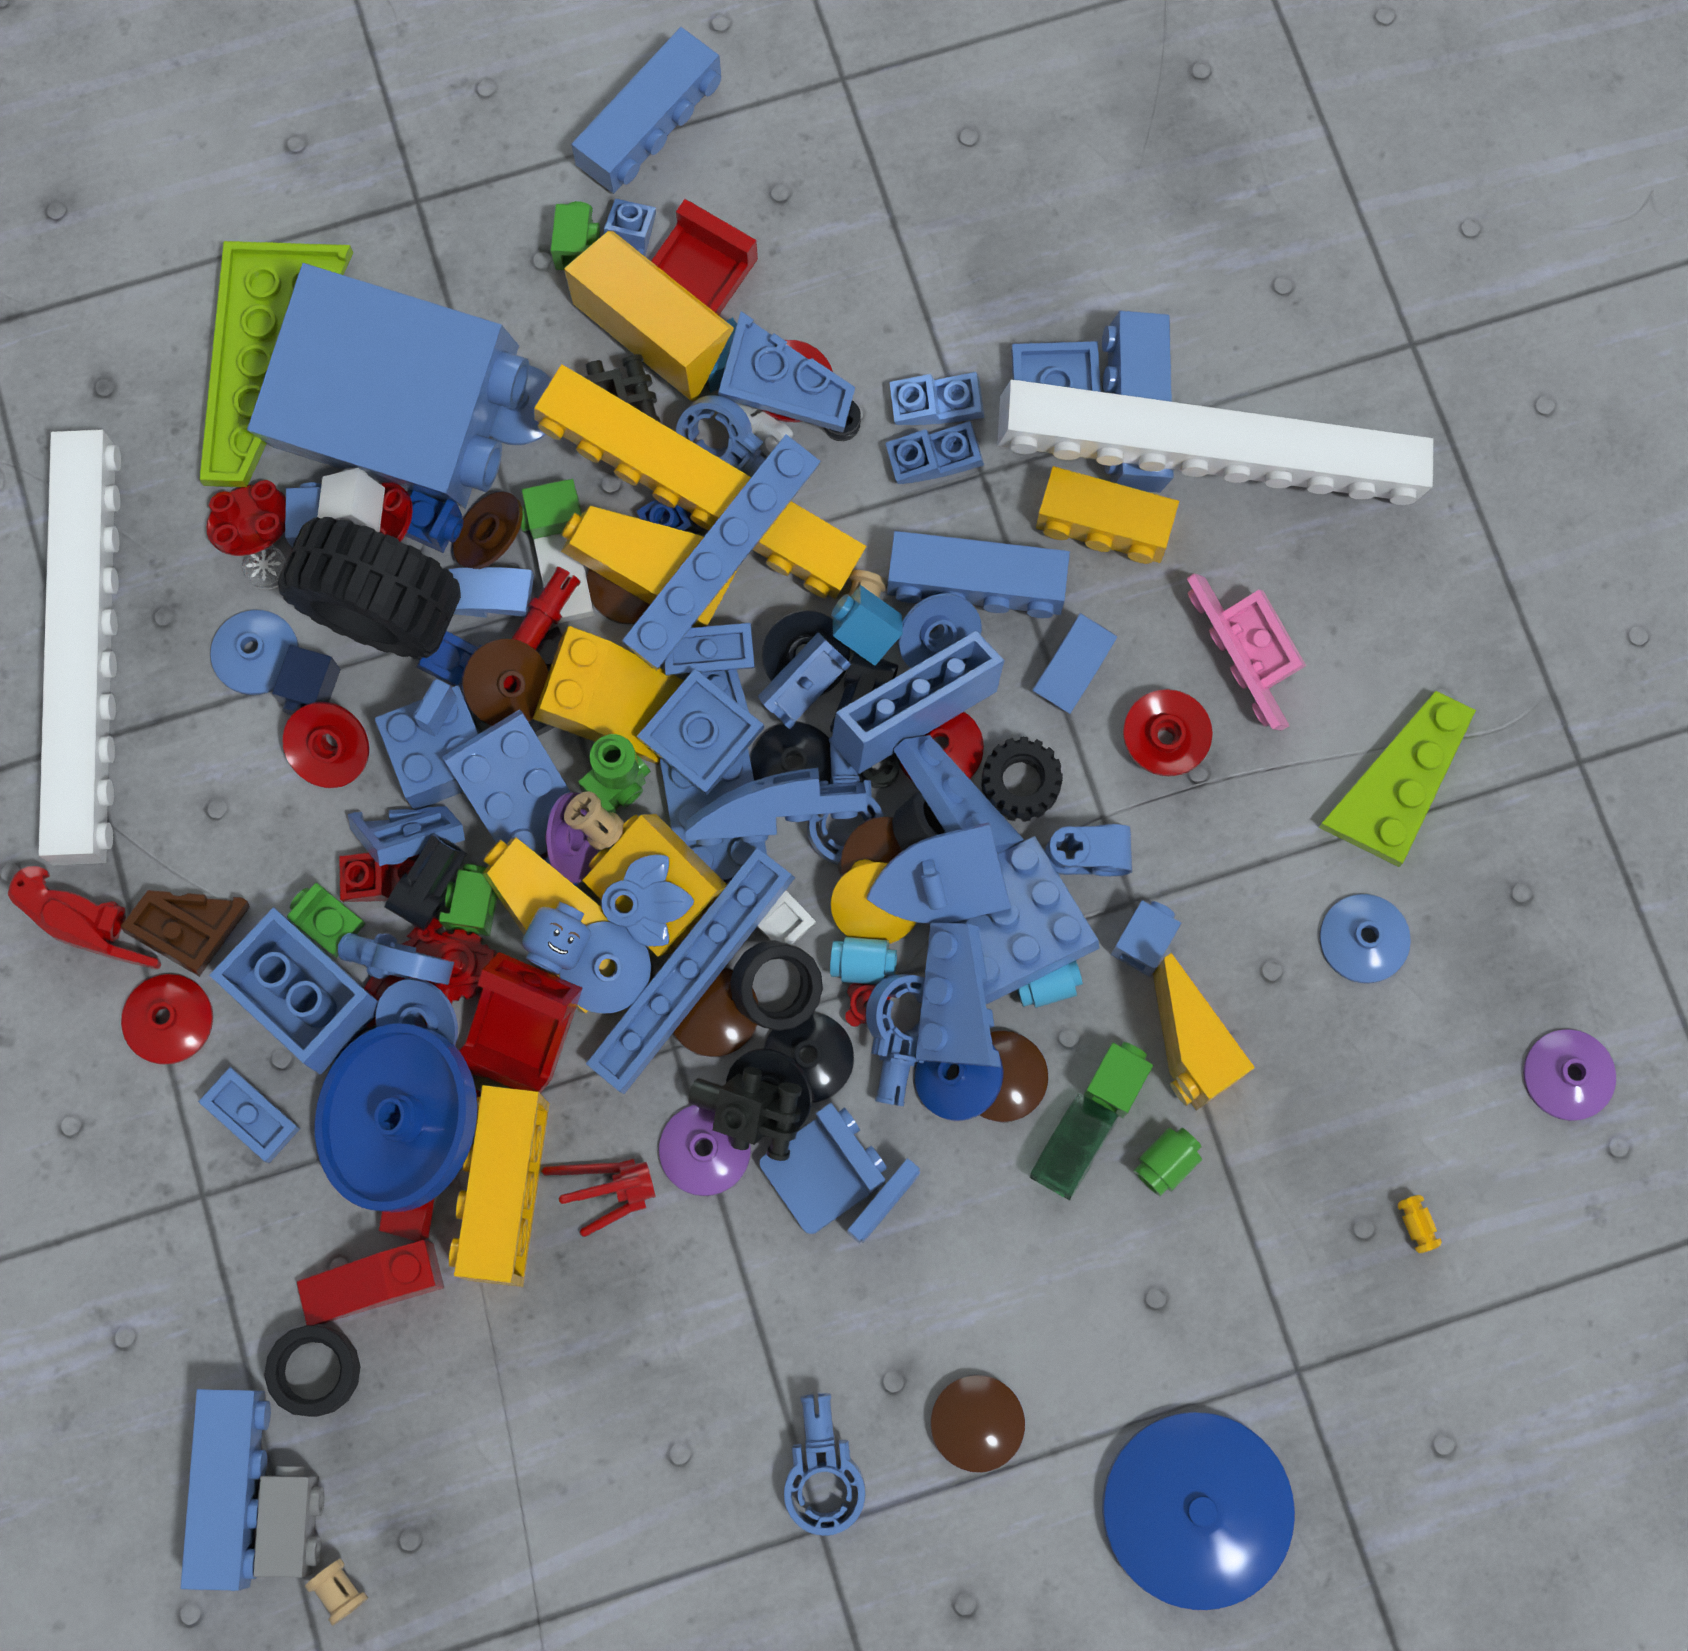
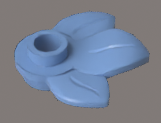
(653, 901)

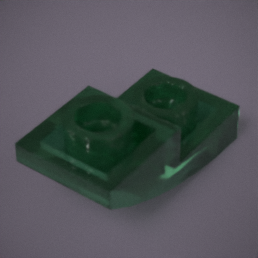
(1073, 1146)

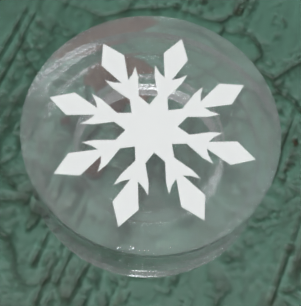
(264, 568)

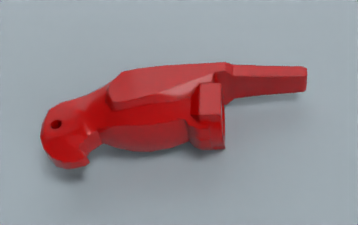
(73, 917)

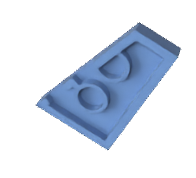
(782, 381)
(950, 792)
(953, 1006)

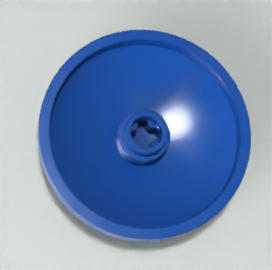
(395, 1118)
(1198, 1511)

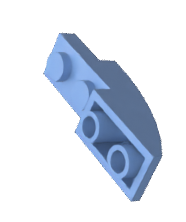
(753, 807)

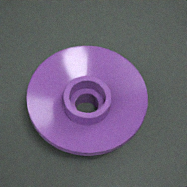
(567, 847)
(1549, 1081)
(698, 1173)

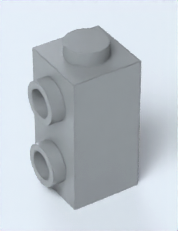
(287, 1524)

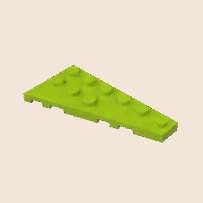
(249, 315)

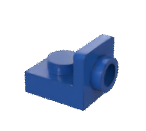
(434, 521)

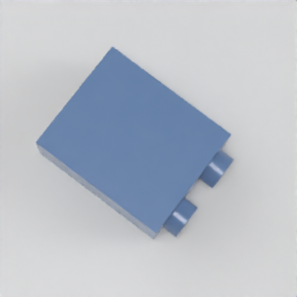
(389, 386)

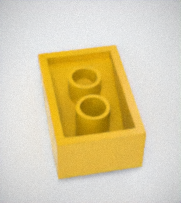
(602, 690)
(1197, 1044)

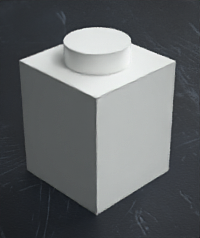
(352, 497)

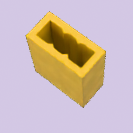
(652, 836)

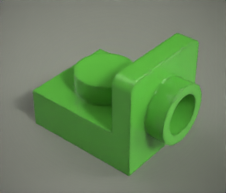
(323, 917)

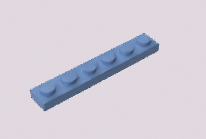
(721, 552)
(690, 971)

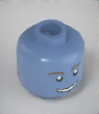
(556, 938)

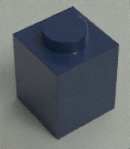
(305, 679)

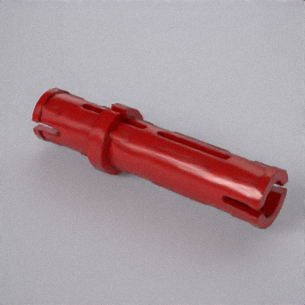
(544, 612)

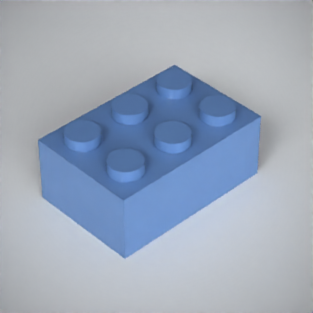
(296, 991)

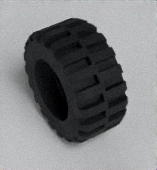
(369, 587)

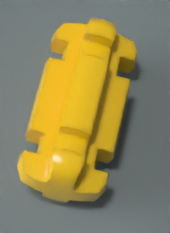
(1419, 1224)

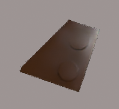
(184, 927)

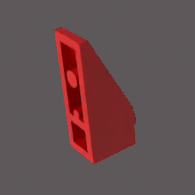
(371, 1283)

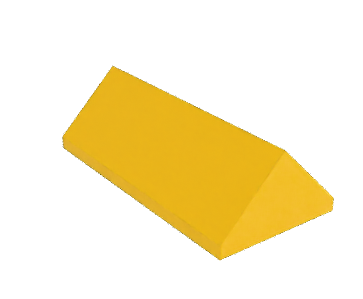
(648, 312)

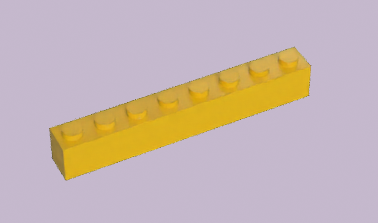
(689, 477)

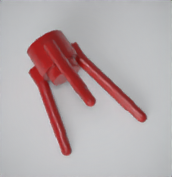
(630, 1184)

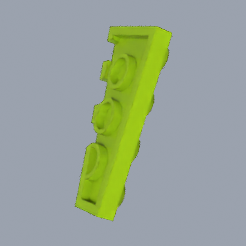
(1399, 787)

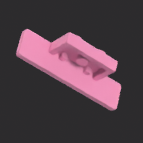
(1255, 643)

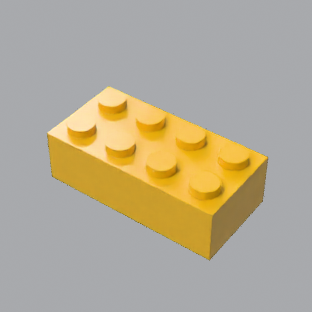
(500, 1187)

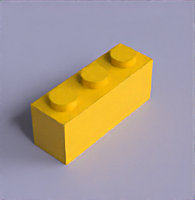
(1106, 515)

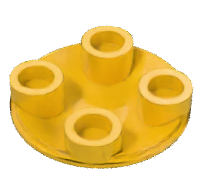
(856, 914)

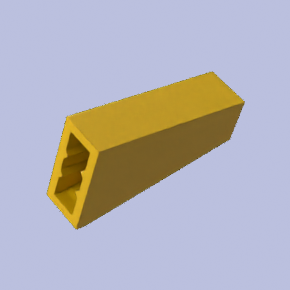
(633, 553)
(528, 883)

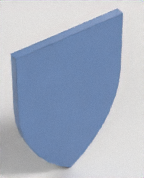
(944, 878)

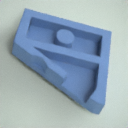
(405, 832)

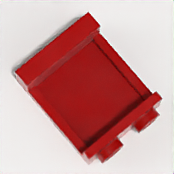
(706, 256)
(519, 1024)

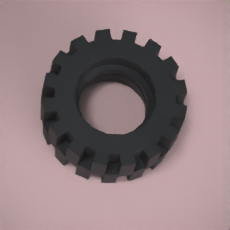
(1030, 753)

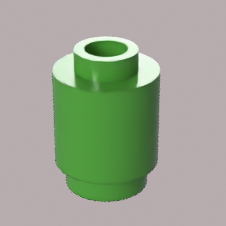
(616, 774)
(1168, 1161)

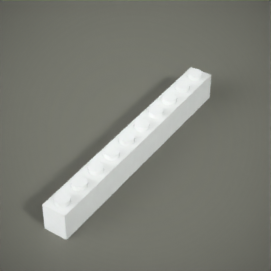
(1214, 442)
(78, 649)

